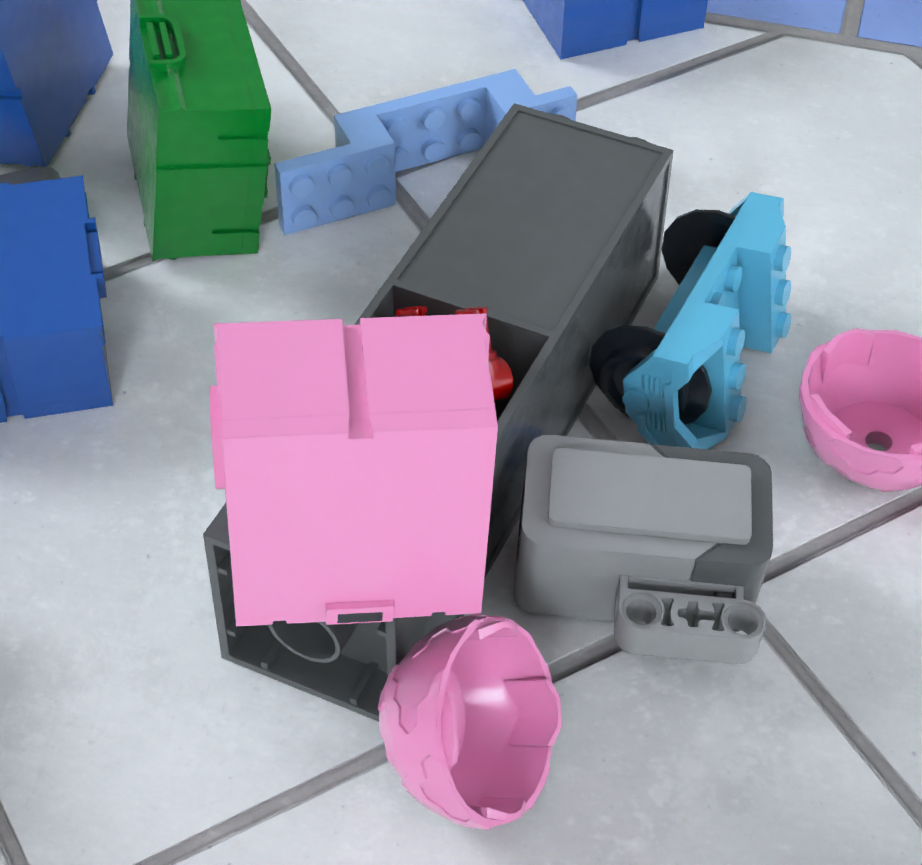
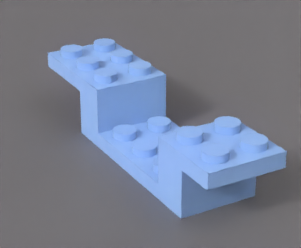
(396, 137)

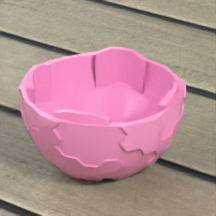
(866, 392)
(472, 721)

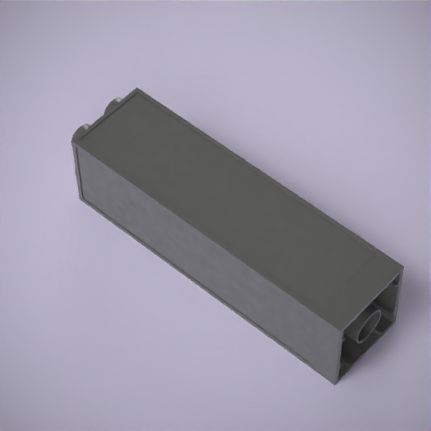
(559, 244)

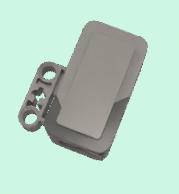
(649, 542)

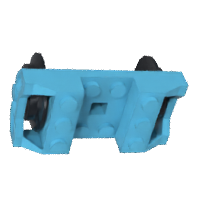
(732, 294)

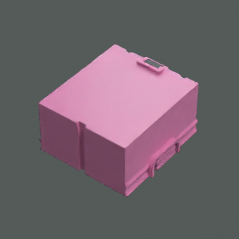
(355, 466)

